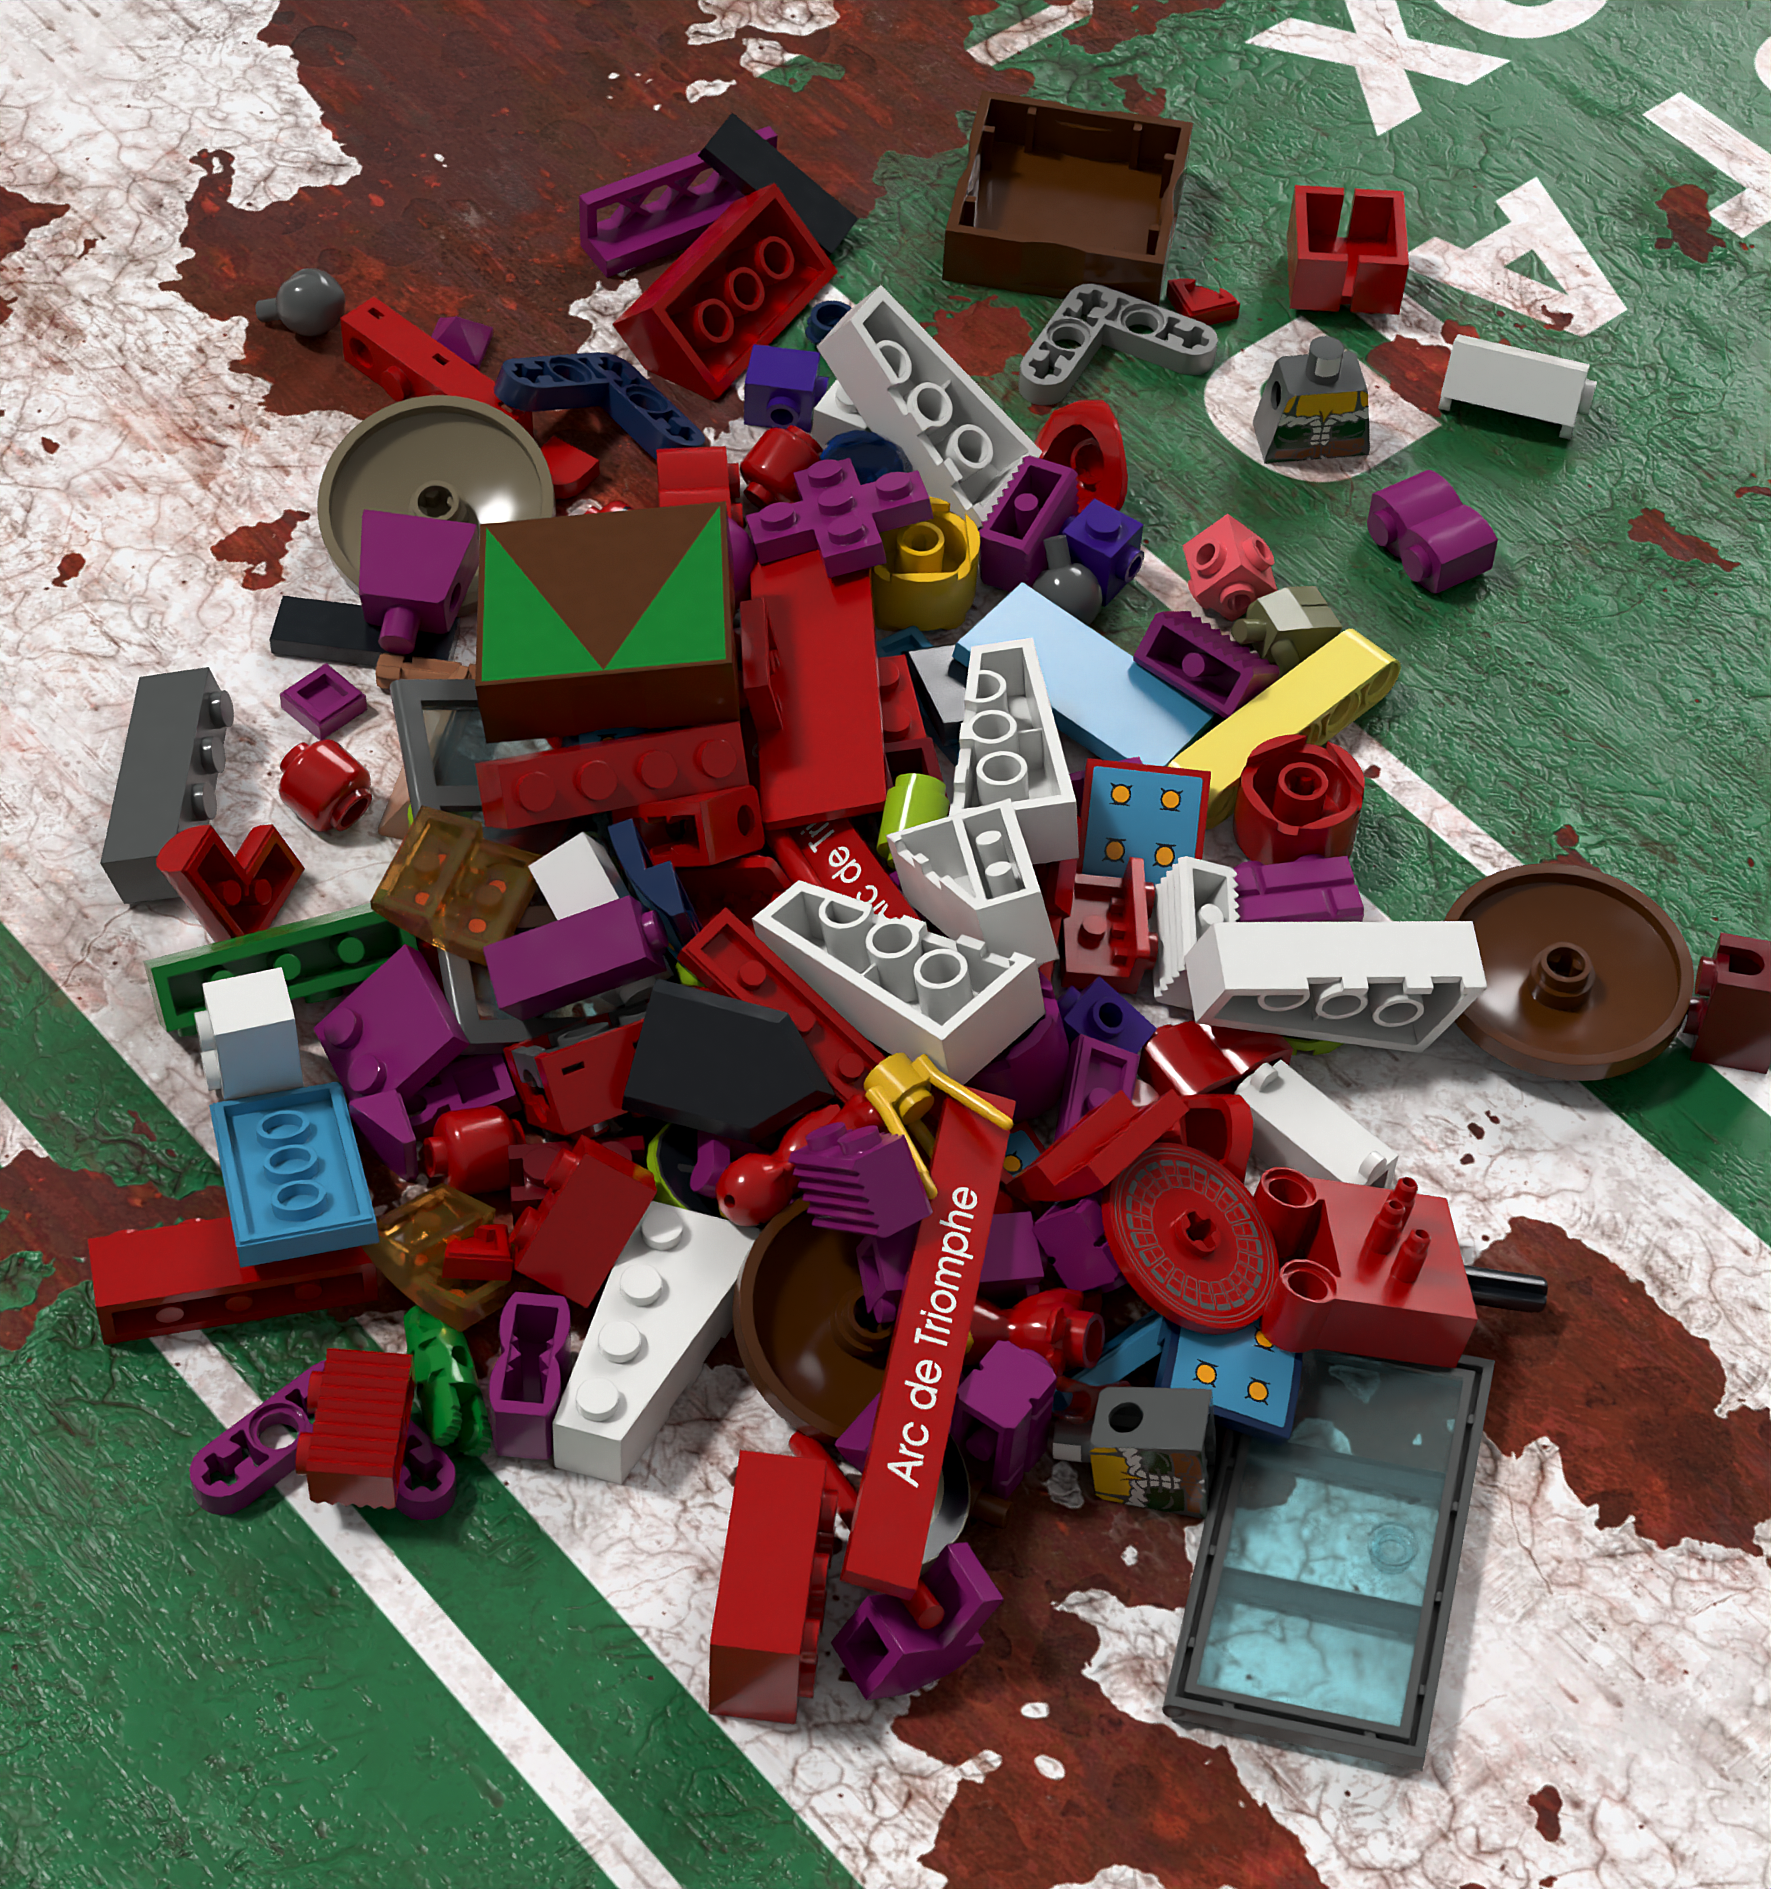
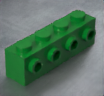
(314, 955)

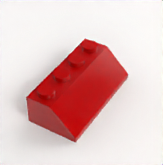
(727, 293)

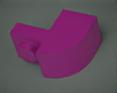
(889, 1649)

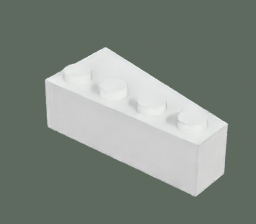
(1337, 980)
(902, 982)
(648, 1338)

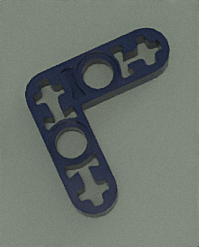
(595, 381)

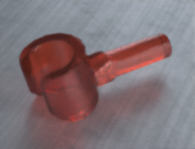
(1083, 1401)

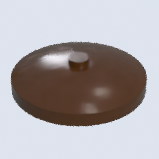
(1575, 972)
(808, 1325)

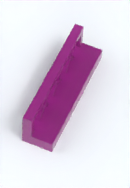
(654, 230)

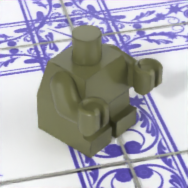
(1287, 626)

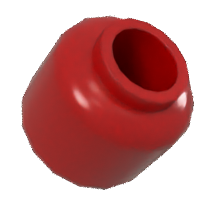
(772, 462)
(324, 785)
(472, 1149)

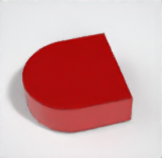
(569, 467)

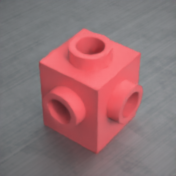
(1229, 567)

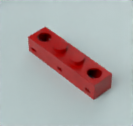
(404, 361)

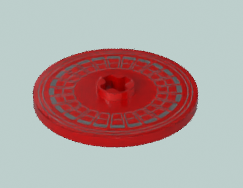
(1199, 1284)

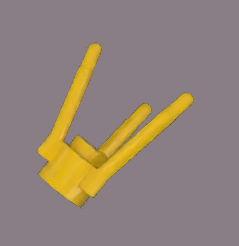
(903, 1096)

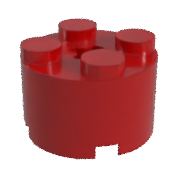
(1297, 801)

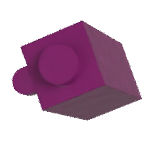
(576, 957)
(1009, 1272)

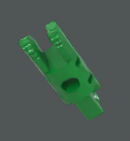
(447, 1384)

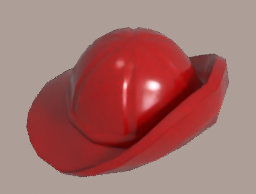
(1091, 443)

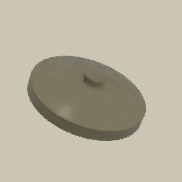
(436, 462)

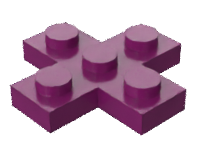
(839, 516)

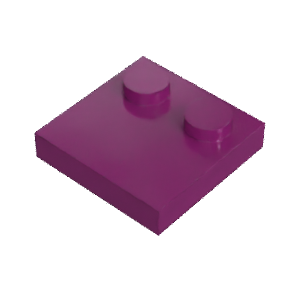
(392, 1030)

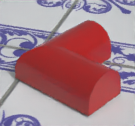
(229, 891)

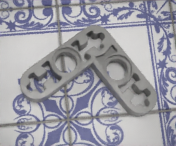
(1108, 326)

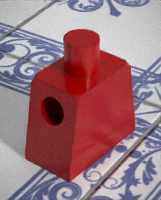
(717, 826)

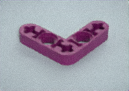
(284, 1407)

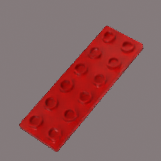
(812, 691)

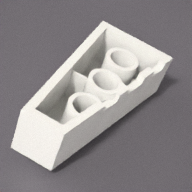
(925, 405)
(1015, 750)

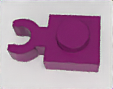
(464, 1085)

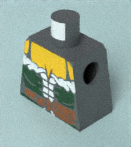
(1314, 406)
(1148, 1447)

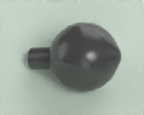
(305, 303)
(1068, 583)

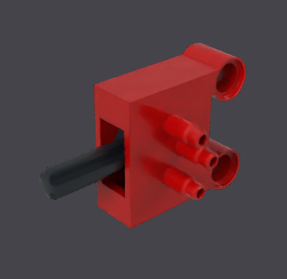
(1376, 1272)

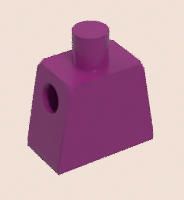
(414, 574)

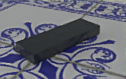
(753, 163)
(341, 634)

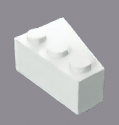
(976, 880)

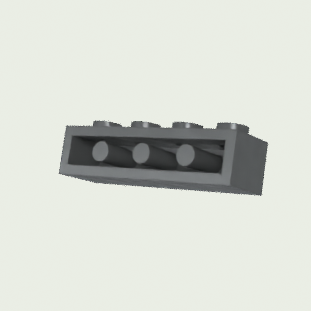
(165, 776)

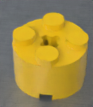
(927, 572)

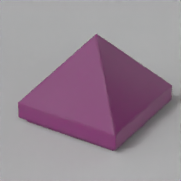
(463, 338)

